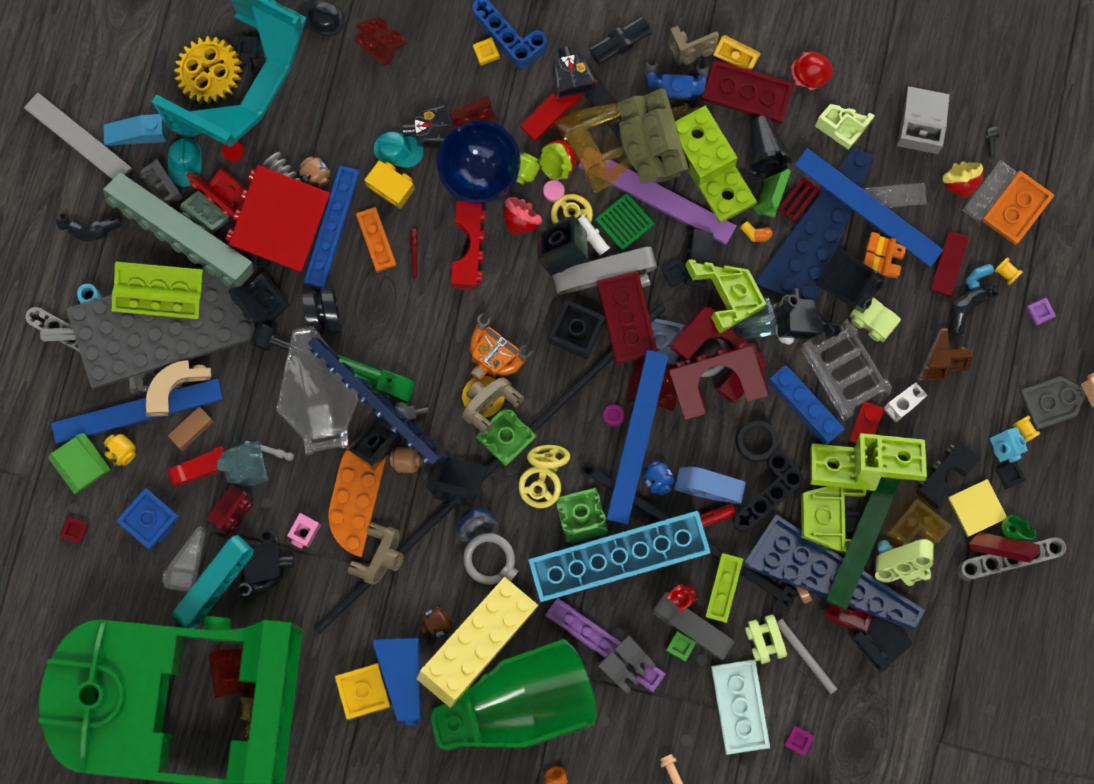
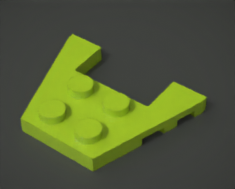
(735, 288)
(825, 516)

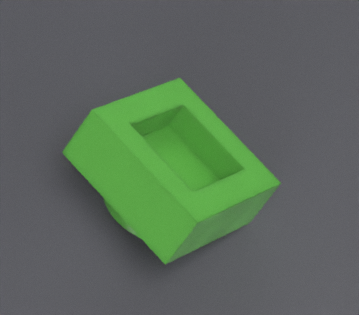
(681, 646)

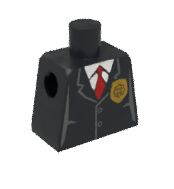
(571, 75)
(430, 126)

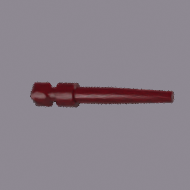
(414, 242)

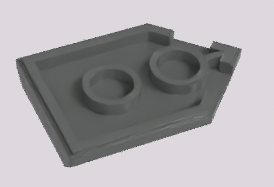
(1052, 401)

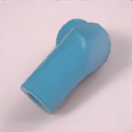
(972, 279)

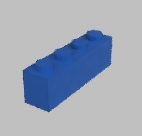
(805, 405)

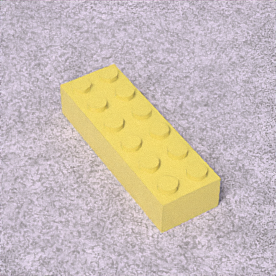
(477, 642)

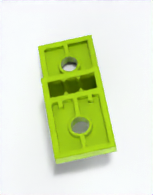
(713, 165)
(869, 461)

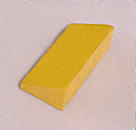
(736, 53)

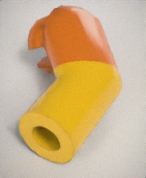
(756, 235)

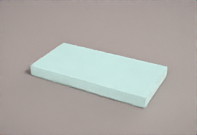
(740, 707)

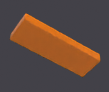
(376, 239)

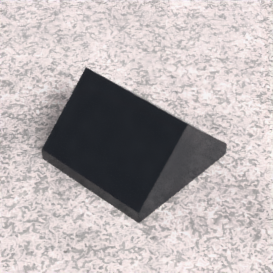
(375, 443)

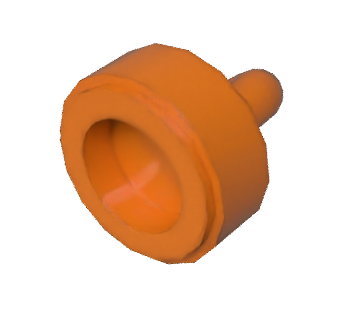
(555, 775)

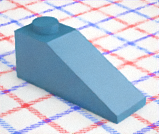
(136, 130)

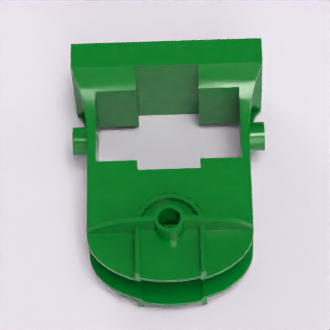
(110, 692)

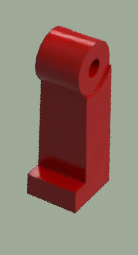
(195, 468)

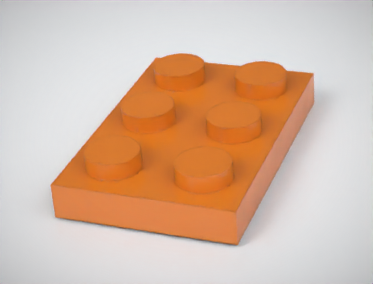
(1018, 208)

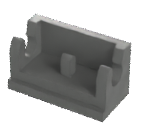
(160, 183)

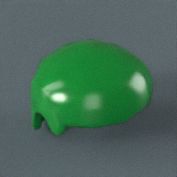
(1017, 529)

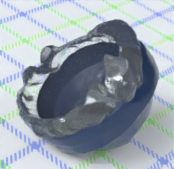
(474, 523)

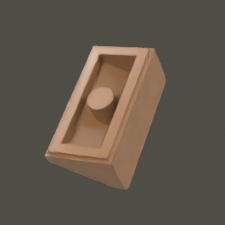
(190, 428)

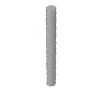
(810, 661)

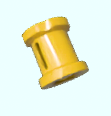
(1008, 271)
(1026, 429)

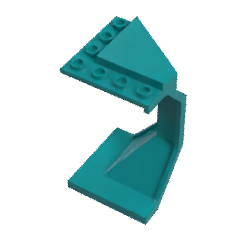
(280, 35)

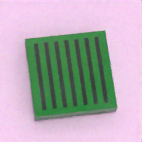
(624, 222)

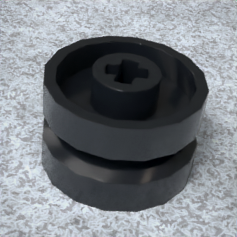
(325, 311)

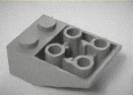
(924, 120)

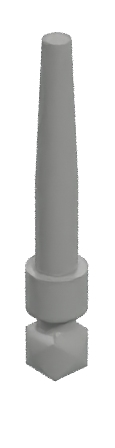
(279, 453)

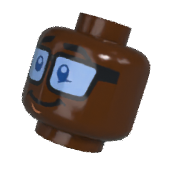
(436, 623)

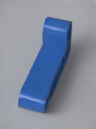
(506, 31)

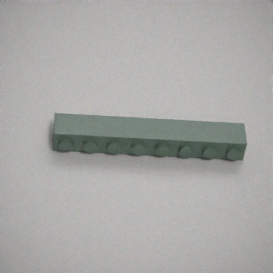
(178, 231)

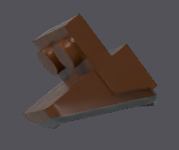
(943, 360)

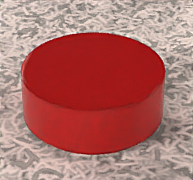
(233, 153)

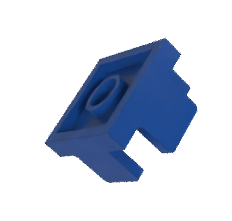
(148, 519)

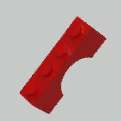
(466, 270)

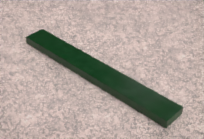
(862, 542)

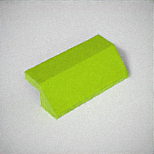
(157, 290)

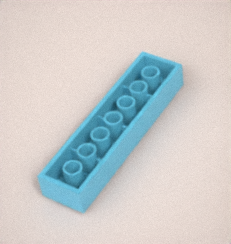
(619, 556)

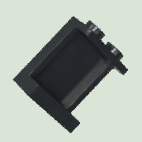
(851, 281)

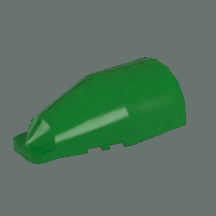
(521, 702)

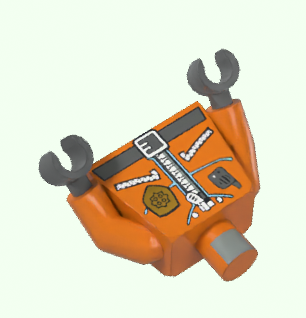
(494, 353)

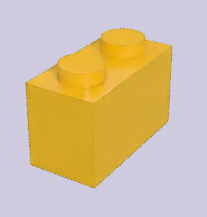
(390, 184)

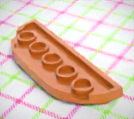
(354, 502)

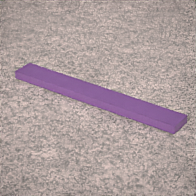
(672, 204)

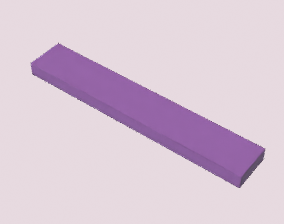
(597, 639)

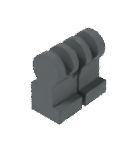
(627, 653)

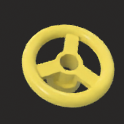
(572, 207)
(548, 460)
(534, 493)

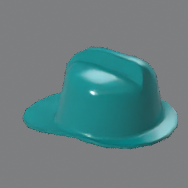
(398, 150)
(184, 157)

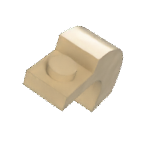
(169, 378)

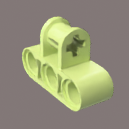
(906, 562)

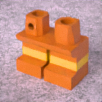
(879, 255)

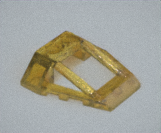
(585, 148)

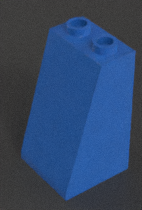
(400, 667)

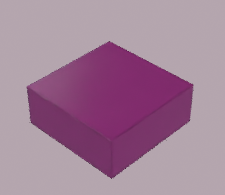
(799, 741)

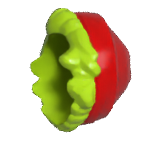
(557, 160)

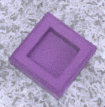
(1040, 312)

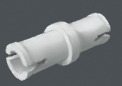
(593, 236)

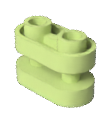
(761, 651)

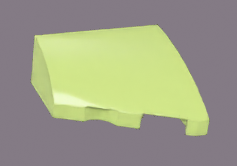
(843, 124)

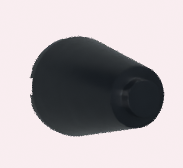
(766, 148)

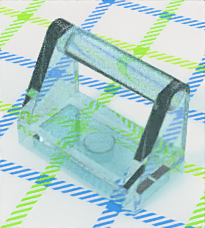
(757, 326)

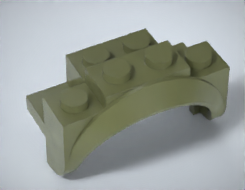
(651, 135)

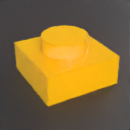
(486, 51)

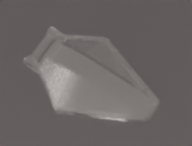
(313, 396)

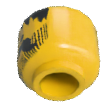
(119, 449)

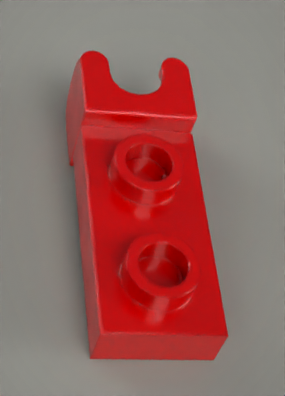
(682, 596)

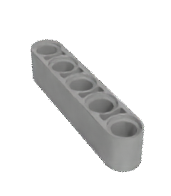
(586, 274)
(1003, 565)

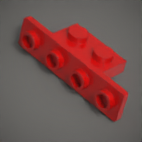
(222, 190)

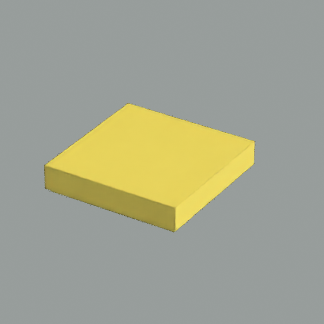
(977, 508)

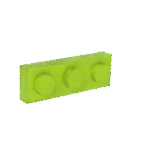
(724, 587)

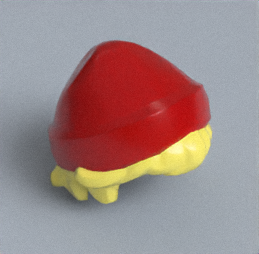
(964, 178)

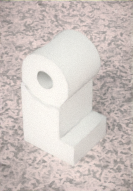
(905, 402)

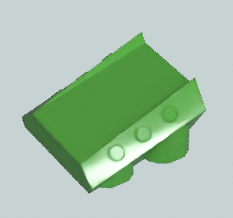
(772, 194)
(507, 436)
(79, 463)
(582, 516)

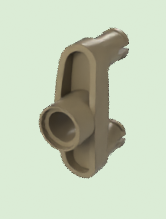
(484, 397)
(384, 558)

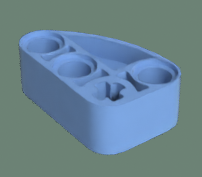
(709, 485)

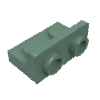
(203, 212)

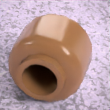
(405, 459)

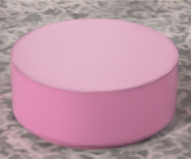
(553, 190)

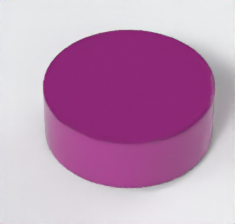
(613, 415)

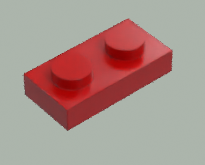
(867, 421)

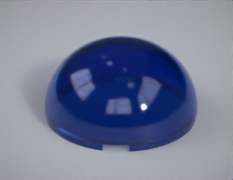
(479, 162)

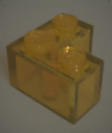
(920, 520)

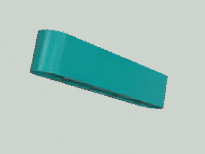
(213, 583)

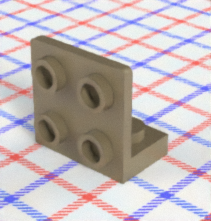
(686, 53)

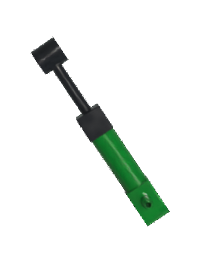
(381, 381)

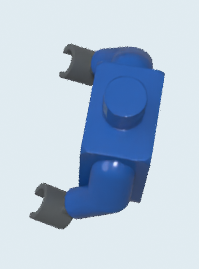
(677, 85)

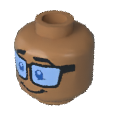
(314, 172)

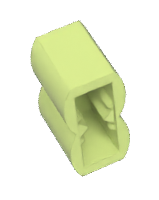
(877, 320)

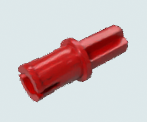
(717, 515)

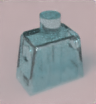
(243, 464)

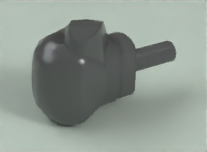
(409, 411)

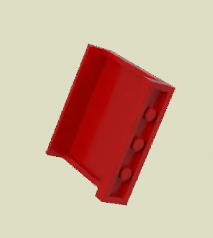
(277, 218)

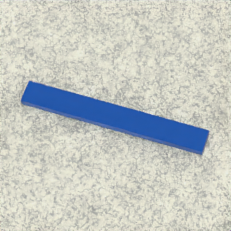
(868, 207)
(135, 412)
(637, 437)

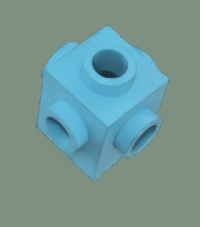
(1009, 445)

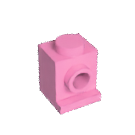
(303, 523)

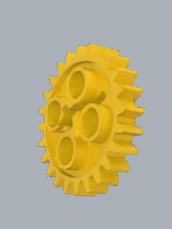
(216, 85)

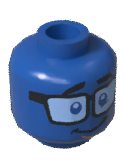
(658, 478)

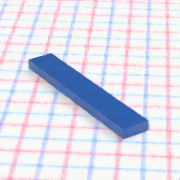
(331, 227)

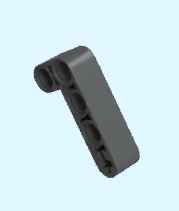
(694, 628)

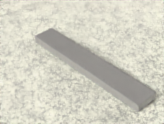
(77, 137)

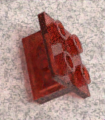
(379, 39)
(225, 673)

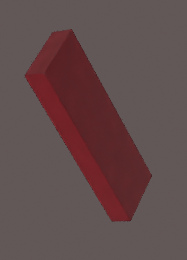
(949, 263)
(1004, 547)

